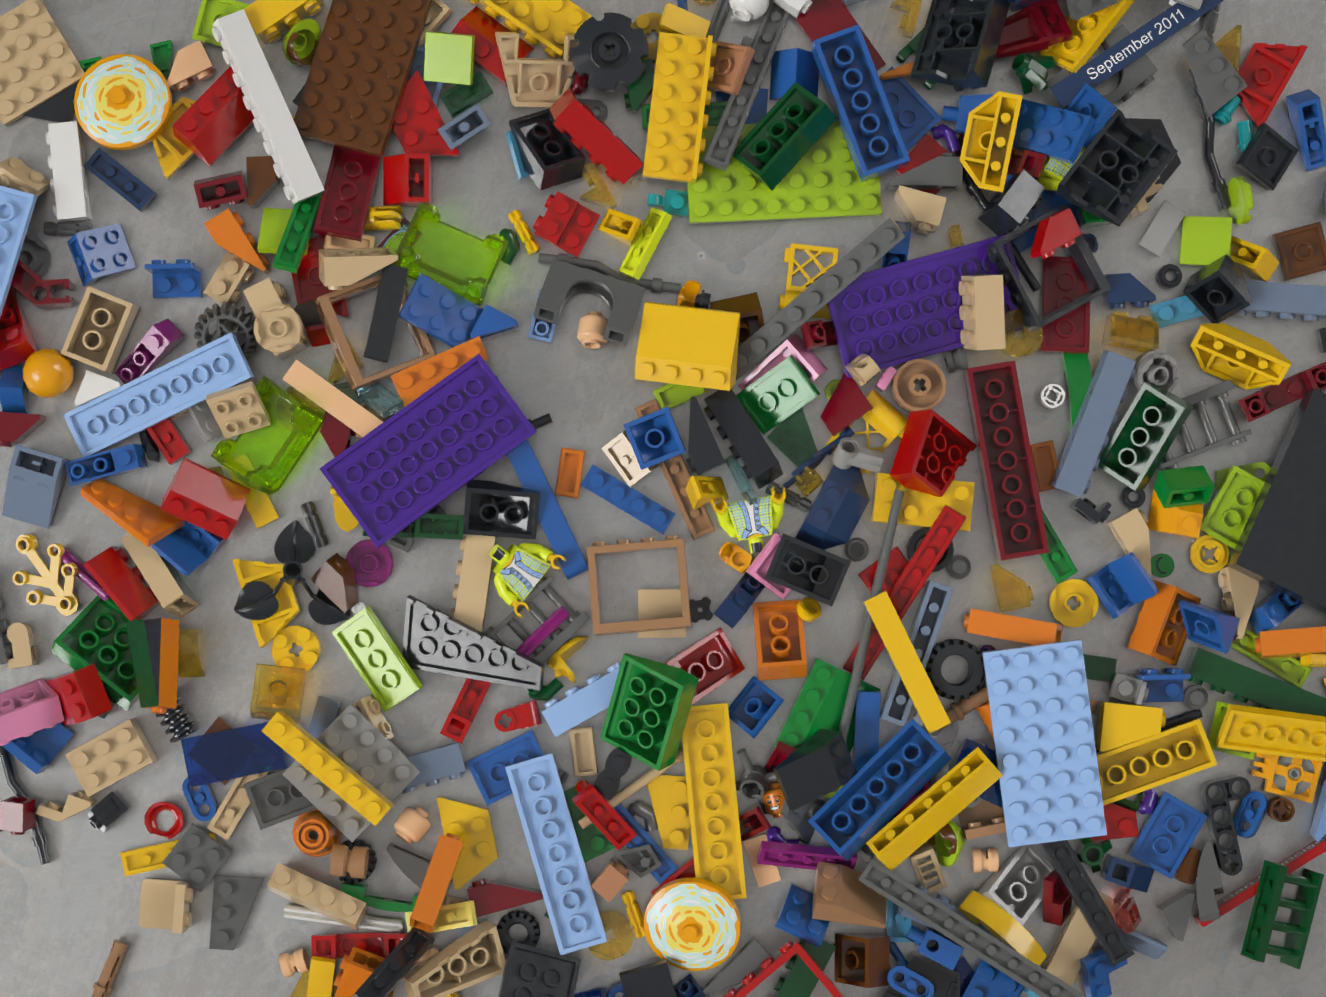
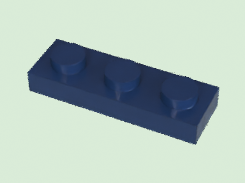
(120, 179)

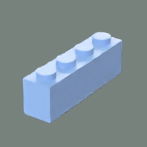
(581, 703)

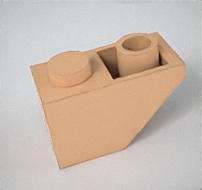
(190, 65)

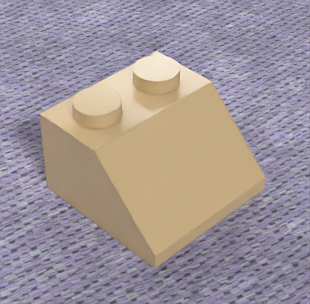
(920, 208)

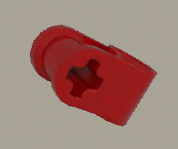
(522, 716)

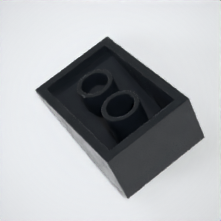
(546, 151)
(702, 447)
(500, 510)
(807, 569)
(815, 768)

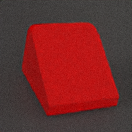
(317, 335)

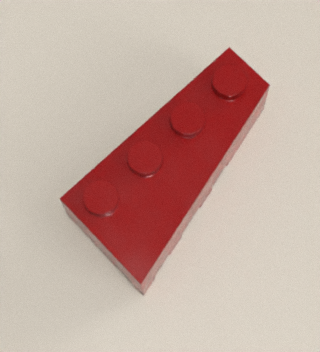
(595, 138)

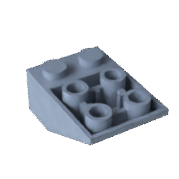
(33, 486)

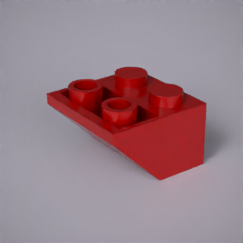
(407, 179)

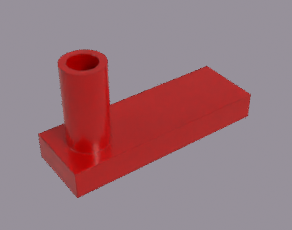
(603, 814)

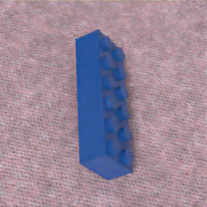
(860, 103)
(879, 789)

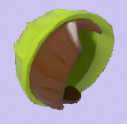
(302, 42)
(948, 843)

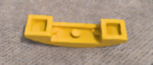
(1002, 926)

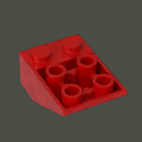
(15, 333)

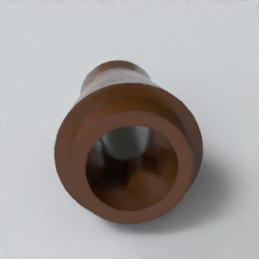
(1189, 866)

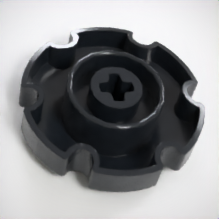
(610, 33)

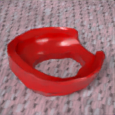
(151, 824)

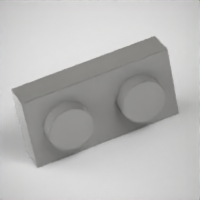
(205, 421)

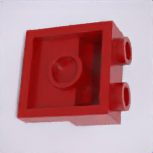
(566, 224)

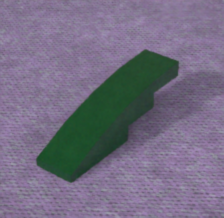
(434, 527)

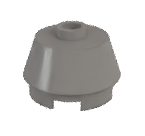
(1156, 369)

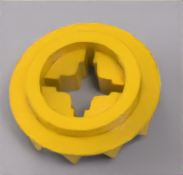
(1220, 554)

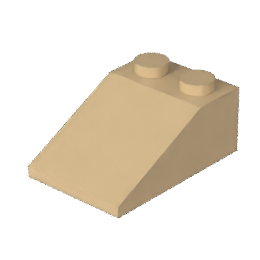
(350, 265)

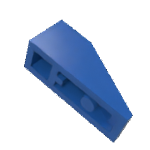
(1308, 127)

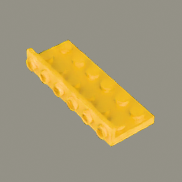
(539, 20)
(679, 107)

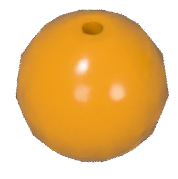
(48, 373)

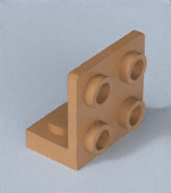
(982, 820)

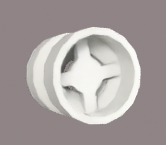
(1047, 398)

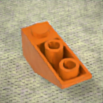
(228, 234)

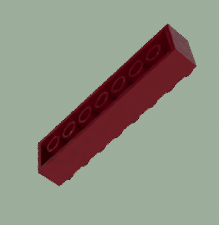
(1006, 461)

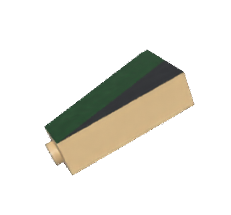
(161, 577)

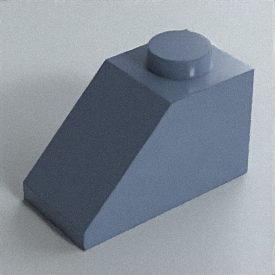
(464, 127)

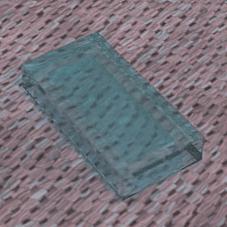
(380, 399)
(741, 480)

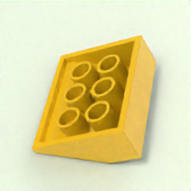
(688, 346)

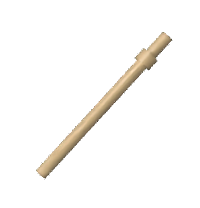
(635, 786)

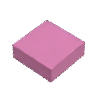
(885, 378)

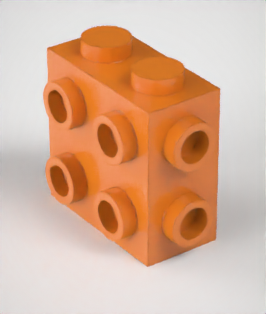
(357, 969)

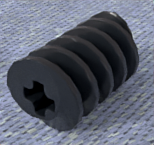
(177, 722)

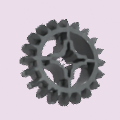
(222, 316)

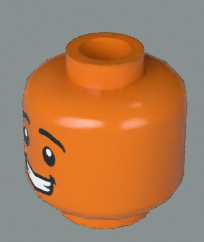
(773, 800)

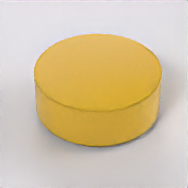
(809, 609)

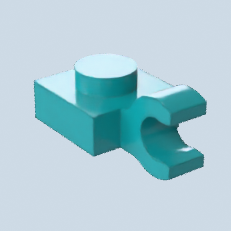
(674, 202)

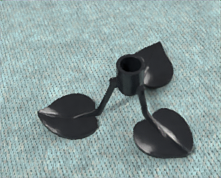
(291, 547)

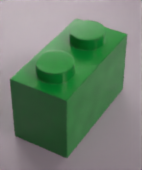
(1183, 486)

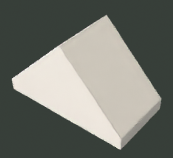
(94, 387)

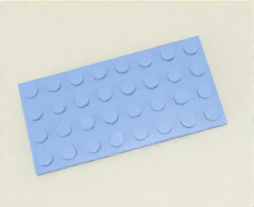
(1044, 743)

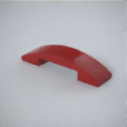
(465, 709)
(338, 944)

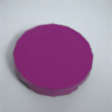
(370, 563)

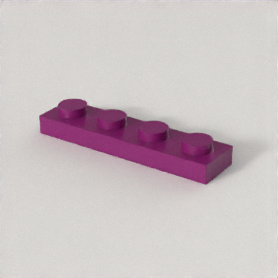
(799, 855)

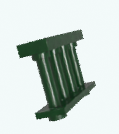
(1265, 908)

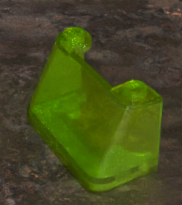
(450, 254)
(270, 453)

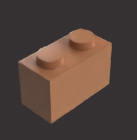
(611, 879)

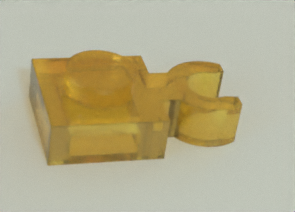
(808, 481)

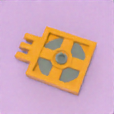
(1289, 776)

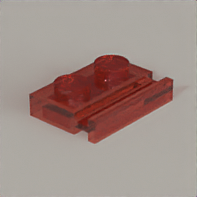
(1127, 913)

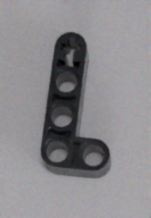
(1226, 825)

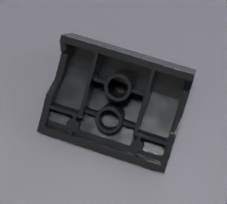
(960, 42)
(1115, 170)

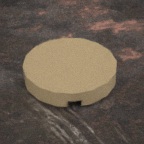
(278, 328)

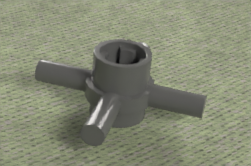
(753, 780)

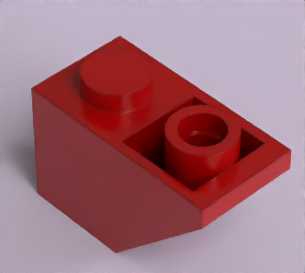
(1054, 232)

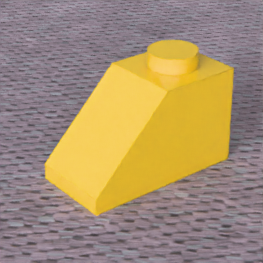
(1253, 259)

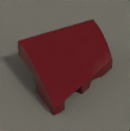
(845, 406)
(1056, 900)

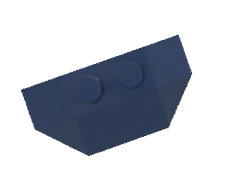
(835, 509)

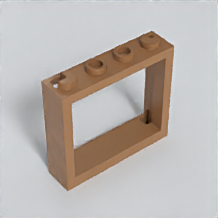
(341, 346)
(642, 625)

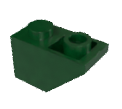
(642, 89)

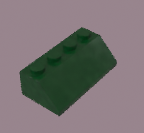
(784, 135)
(1144, 436)

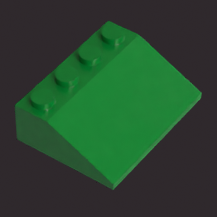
(101, 639)
(819, 705)
(649, 710)

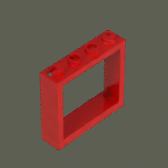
(771, 964)

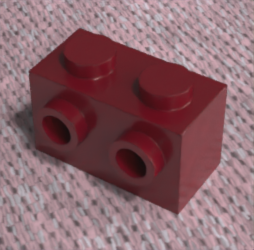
(220, 189)

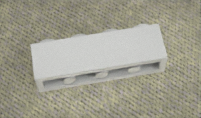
(69, 173)

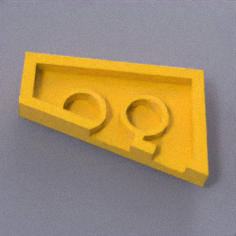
(671, 809)

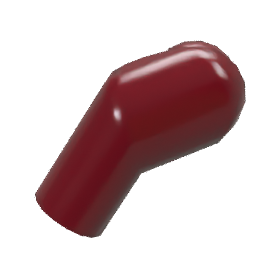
(580, 84)

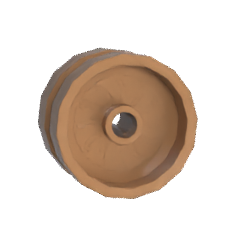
(922, 372)

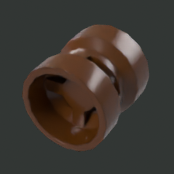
(1285, 809)

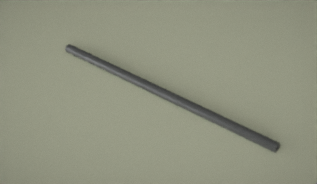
(868, 623)

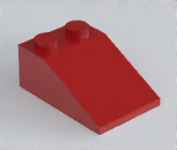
(710, 660)
(80, 694)

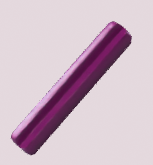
(83, 574)
(543, 631)

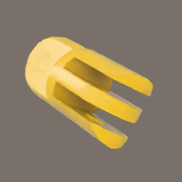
(384, 218)

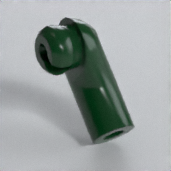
(513, 246)
(546, 692)

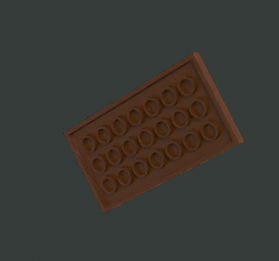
(360, 72)

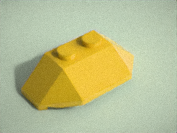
(990, 140)
(1238, 356)

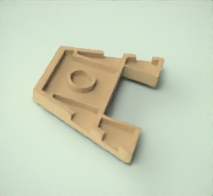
(534, 80)

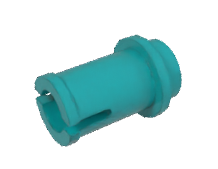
(1224, 114)
(1245, 133)

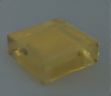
(955, 236)

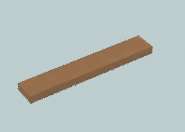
(677, 476)

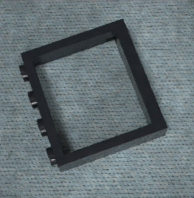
(1081, 255)

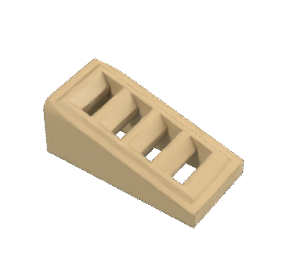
(923, 852)

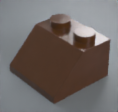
(750, 313)
(862, 959)

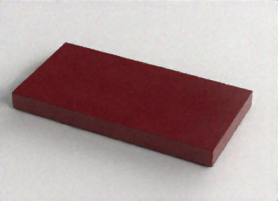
(828, 17)
(347, 194)
(1061, 285)

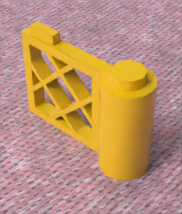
(793, 291)
(884, 419)

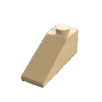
(1133, 535)

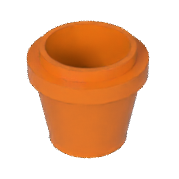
(327, 834)

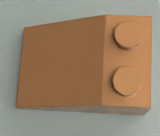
(845, 899)

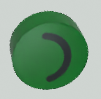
(1162, 565)

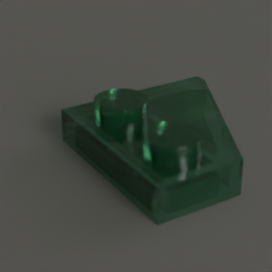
(794, 438)

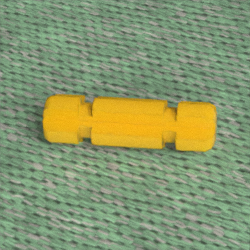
(524, 232)
(634, 913)

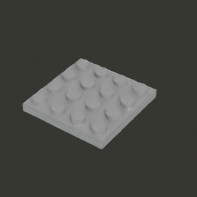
(369, 755)

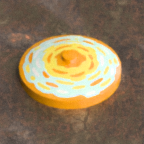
(123, 102)
(692, 924)

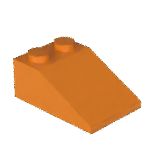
(779, 640)

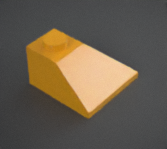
(1177, 521)

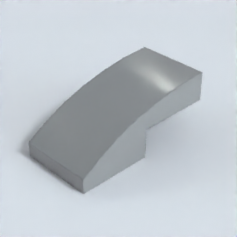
(1162, 228)

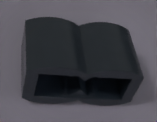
(610, 777)

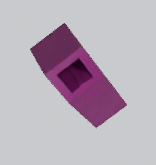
(150, 351)

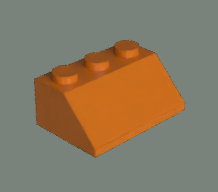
(1160, 625)

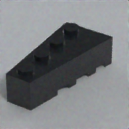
(743, 436)

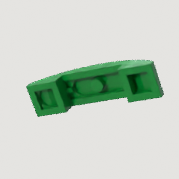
(1078, 381)
(383, 903)

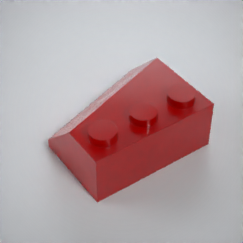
(929, 453)

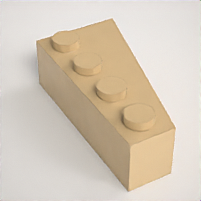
(459, 965)

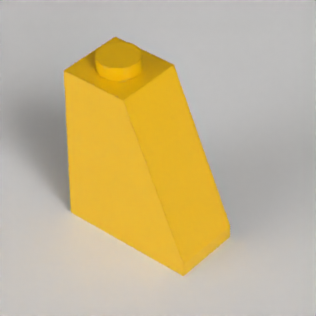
(1126, 723)

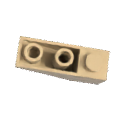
(1238, 596)

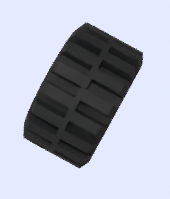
(975, 674)

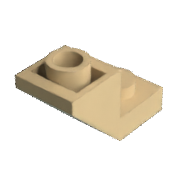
(74, 804)

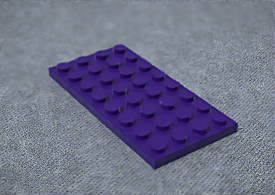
(910, 306)
(428, 450)

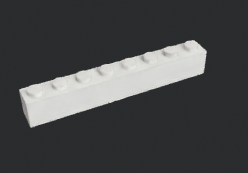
(267, 106)

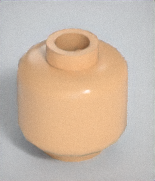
(592, 330)
(412, 825)

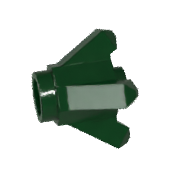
(1033, 71)
(1092, 852)

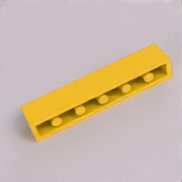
(328, 767)
(934, 809)

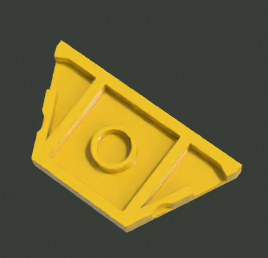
(169, 150)
(288, 605)
(475, 830)

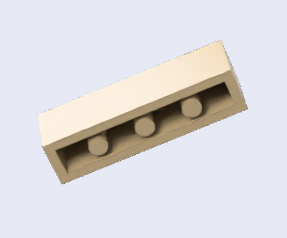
(474, 581)
(317, 896)
(1072, 945)

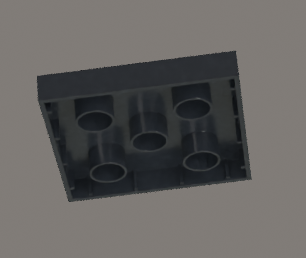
(1287, 526)

